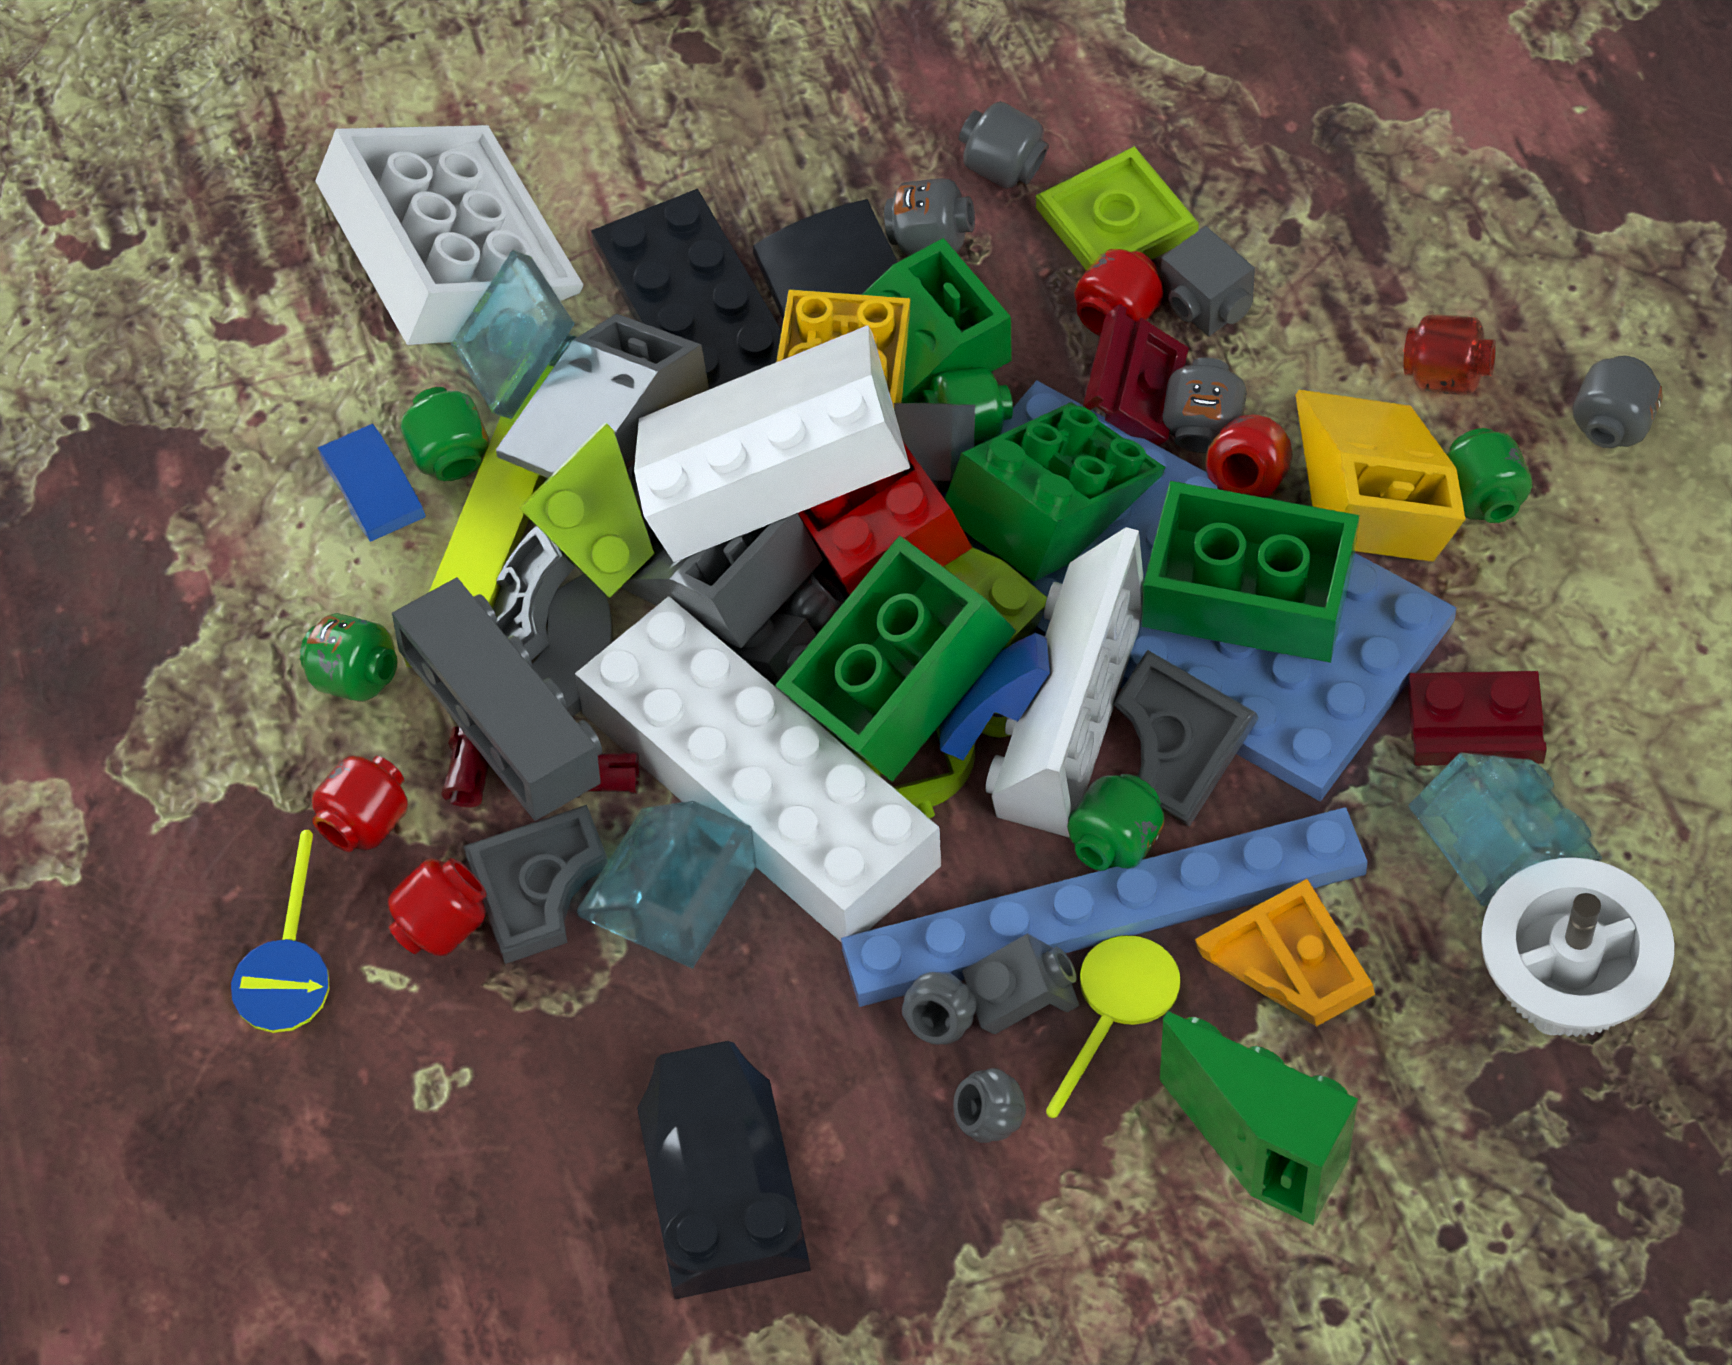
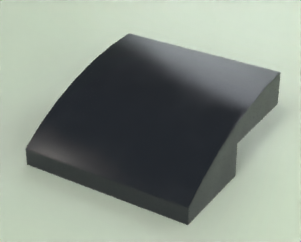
(825, 253)

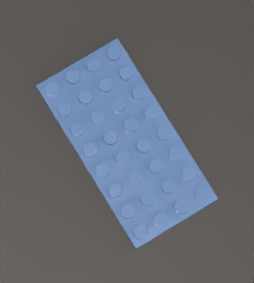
(1307, 709)

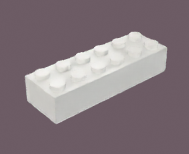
(740, 746)

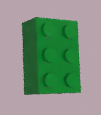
(1249, 571)
(896, 657)

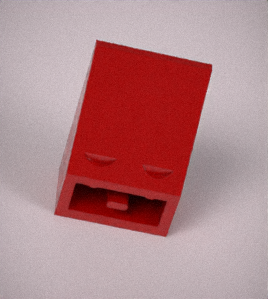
(864, 523)

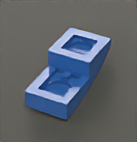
(371, 482)
(1003, 688)

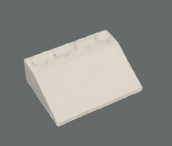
(435, 221)
(768, 445)
(1089, 647)

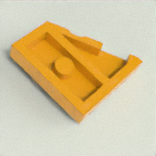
(1291, 955)

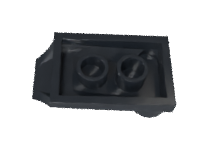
(719, 1172)

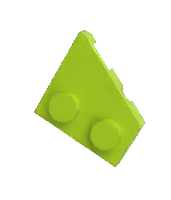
(593, 513)

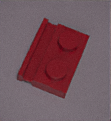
(1133, 375)
(1476, 715)

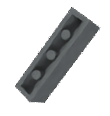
(498, 697)

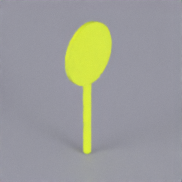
(1126, 984)

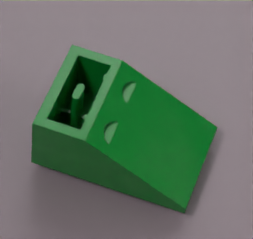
(950, 318)
(1048, 488)
(1266, 1121)

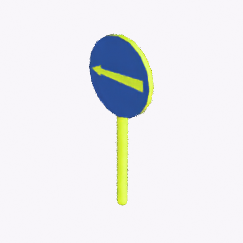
(283, 979)

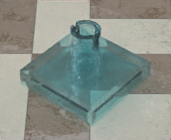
(513, 334)

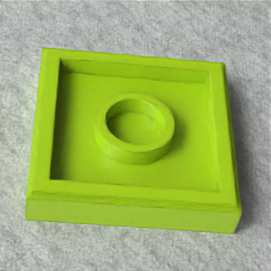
(1116, 208)

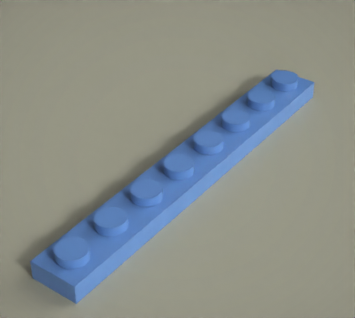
(1109, 902)

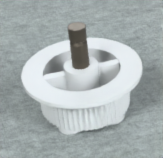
(1577, 945)

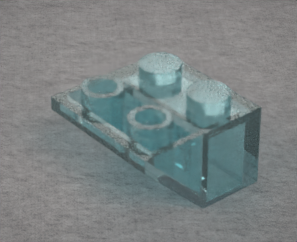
(1498, 820)
(673, 879)

